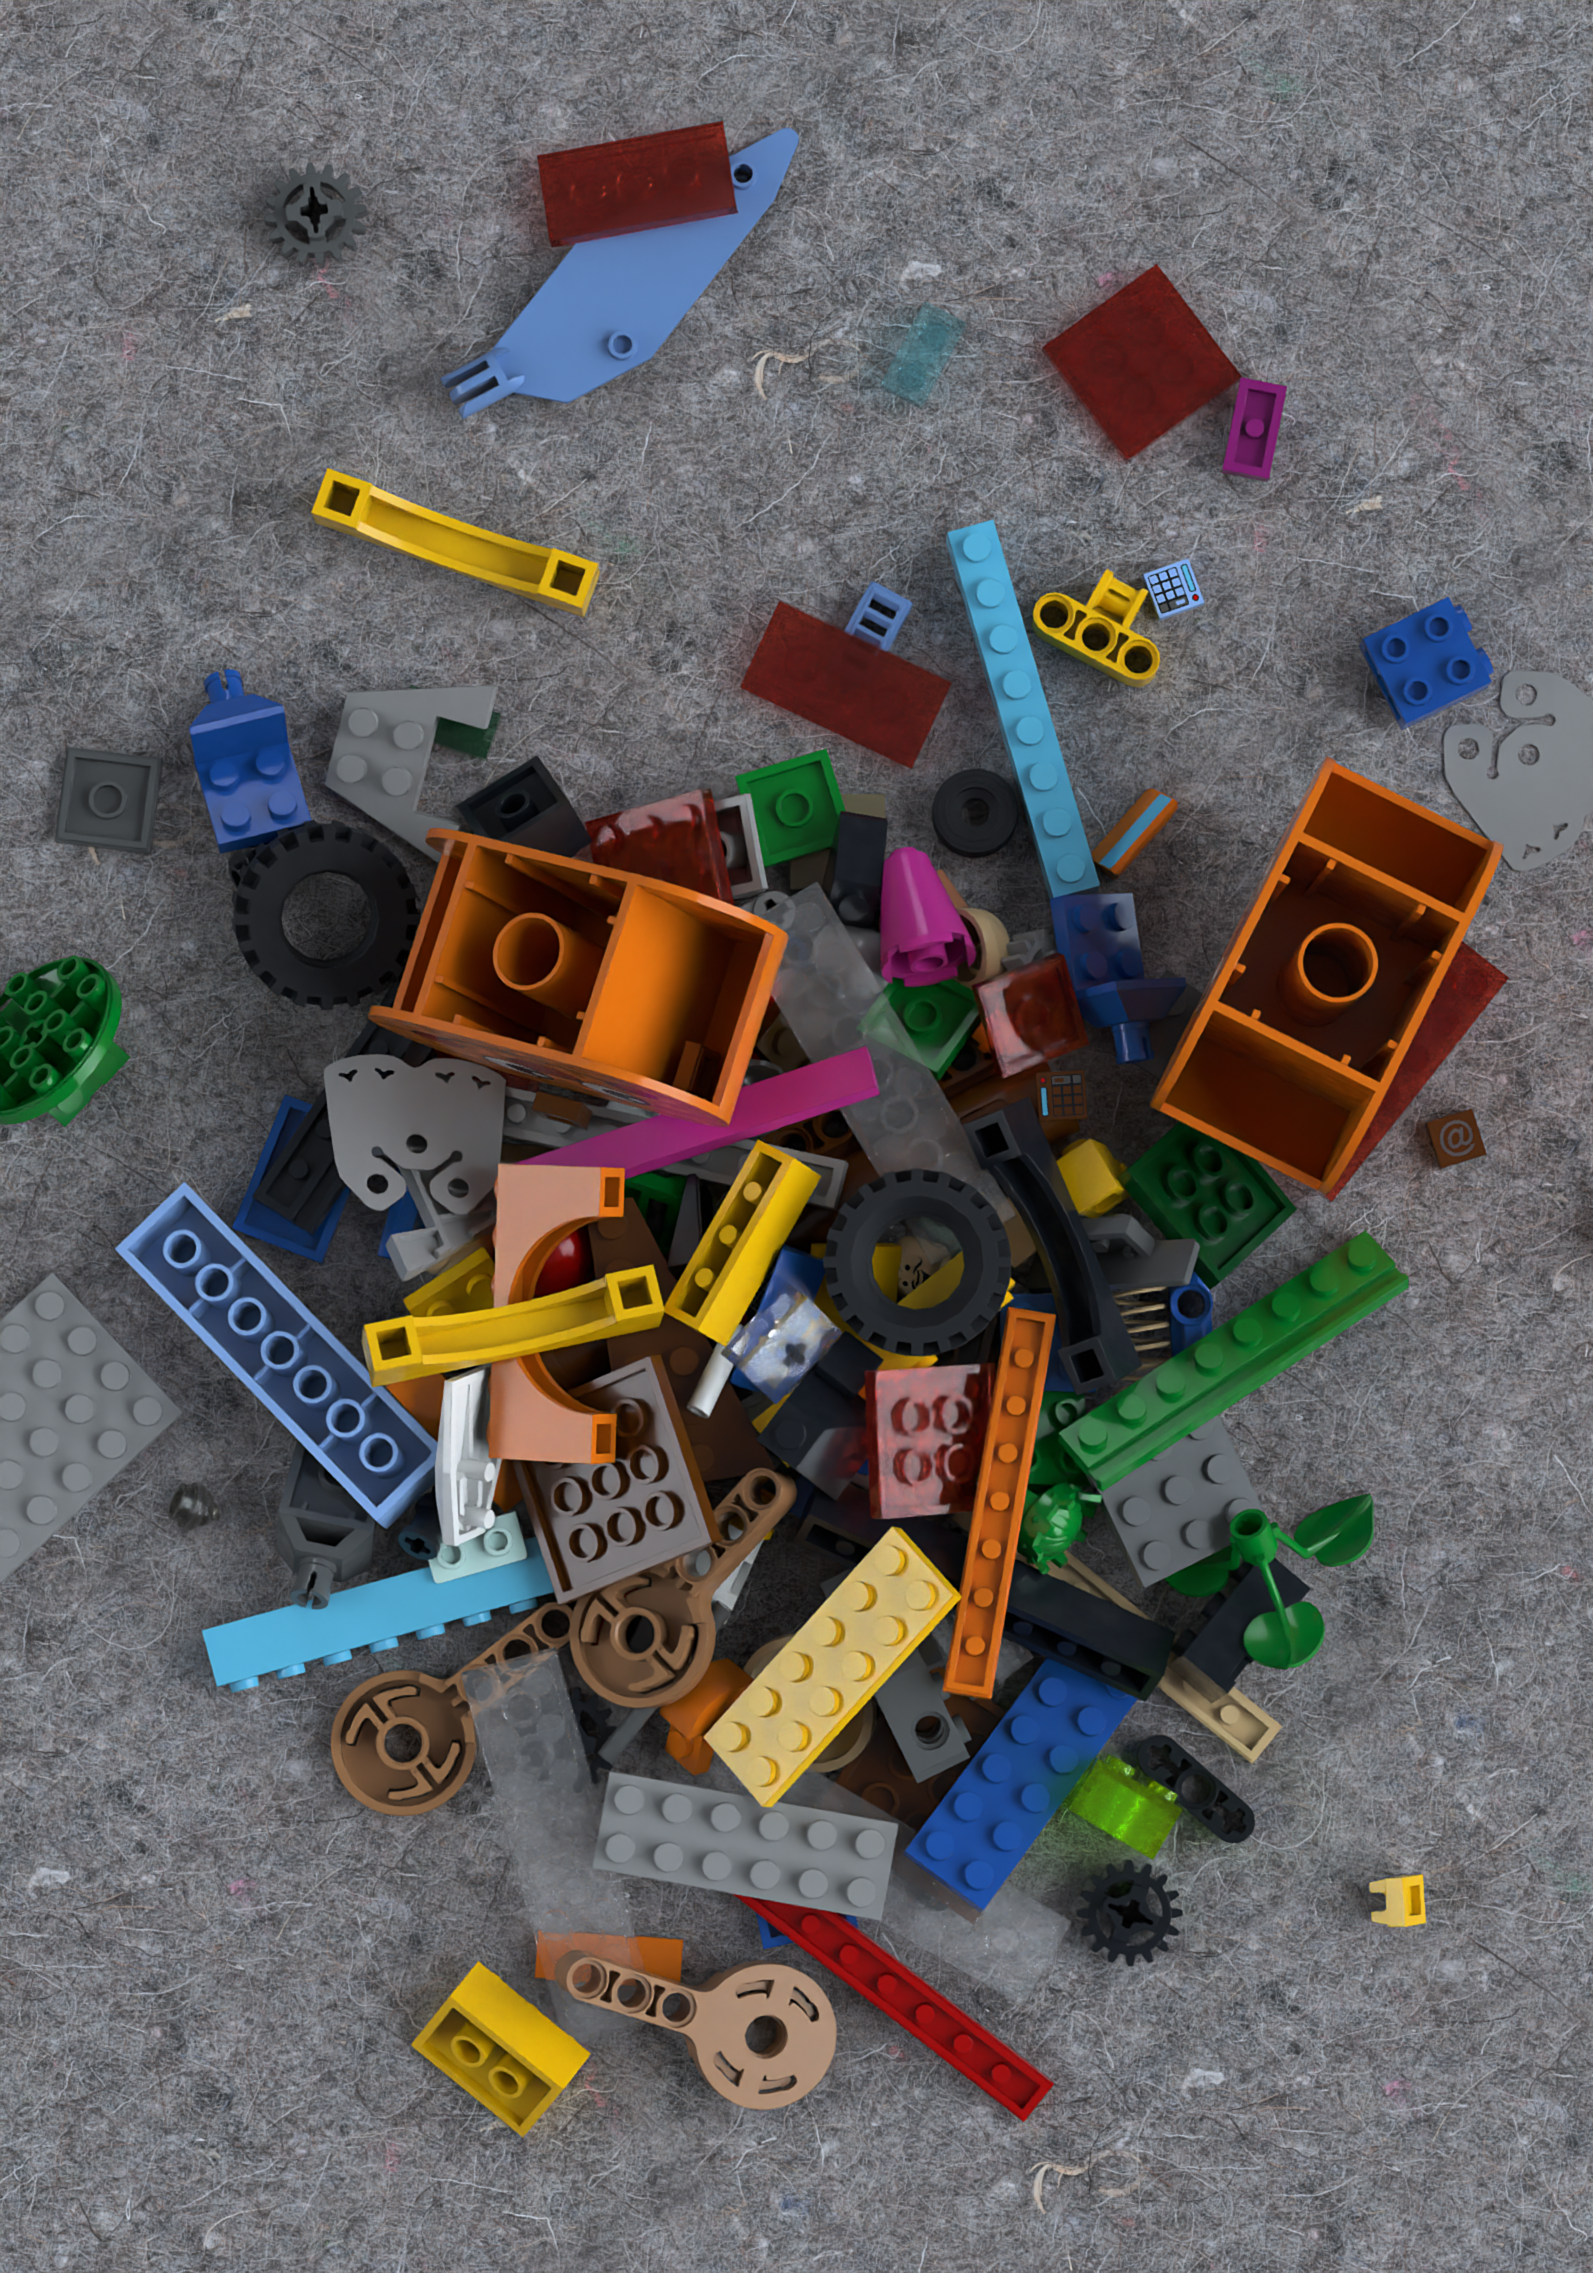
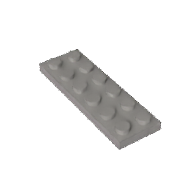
(744, 1848)

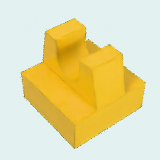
(1403, 1901)

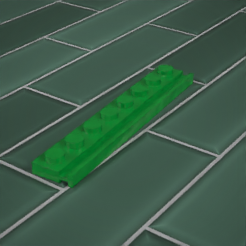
(1233, 1361)

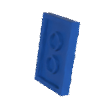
(266, 1225)

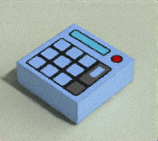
(1173, 589)

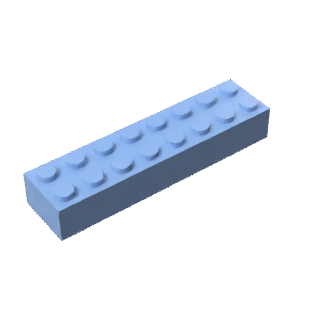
(283, 1354)

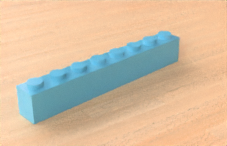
(1022, 710)
(371, 1617)

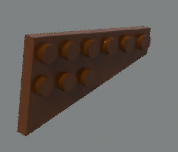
(726, 1440)

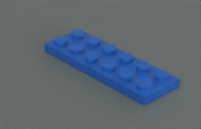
(1017, 1781)

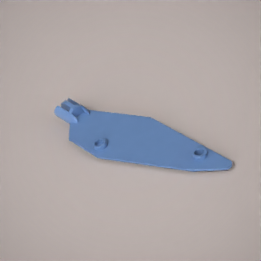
(619, 297)

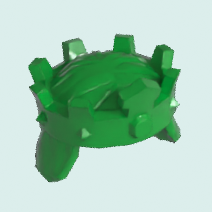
(1054, 1523)

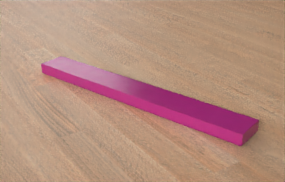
(757, 1111)

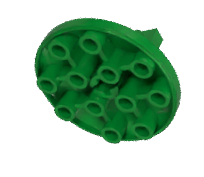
(57, 1039)

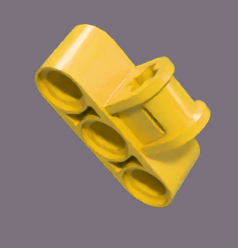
(1112, 611)

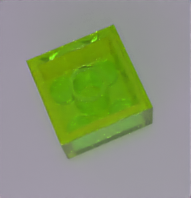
(1124, 1807)

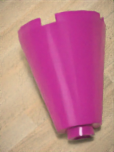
(919, 923)

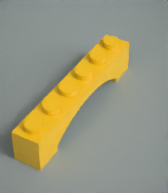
(498, 560)
(438, 1344)

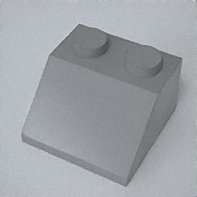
(741, 846)

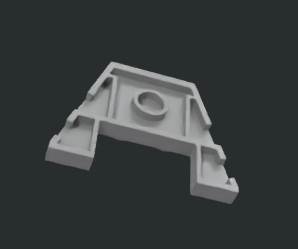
(387, 748)
(444, 1231)

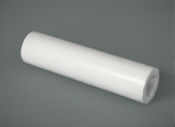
(711, 1381)

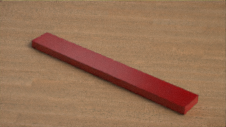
(910, 2003)

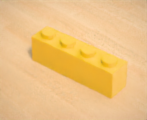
(741, 1242)

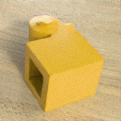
(1092, 1177)

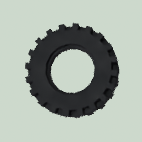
(288, 862)
(853, 1243)

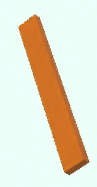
(999, 1503)

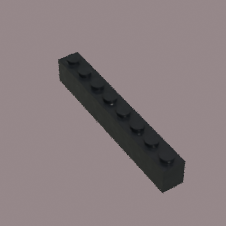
(1040, 1610)

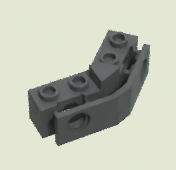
(913, 1695)

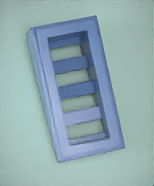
(889, 599)

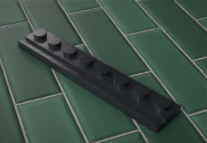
(305, 1175)

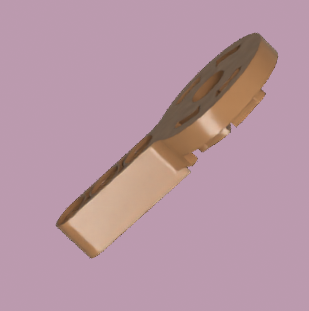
(672, 1605)
(438, 1715)
(718, 2021)

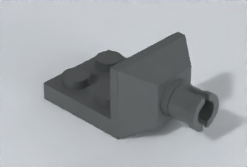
(321, 1530)

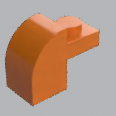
(698, 1712)

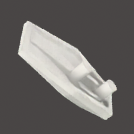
(462, 1467)

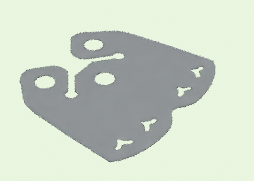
(1529, 798)
(412, 1102)

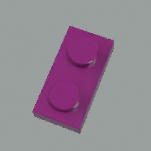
(1254, 429)

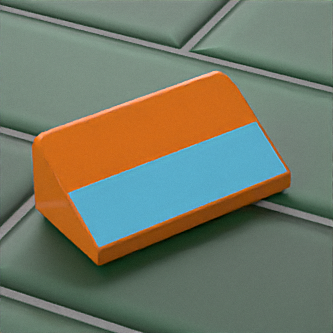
(1133, 832)

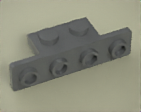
(1129, 1256)

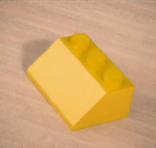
(500, 2049)

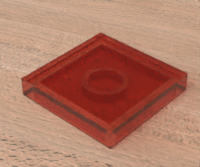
(1030, 1014)

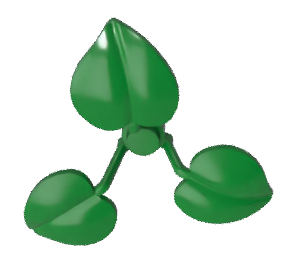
(1297, 1632)

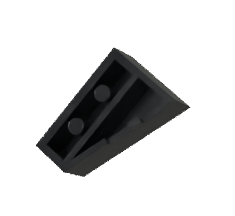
(1217, 1651)

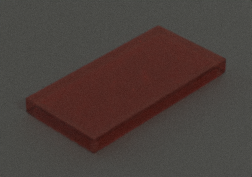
(637, 184)
(846, 684)

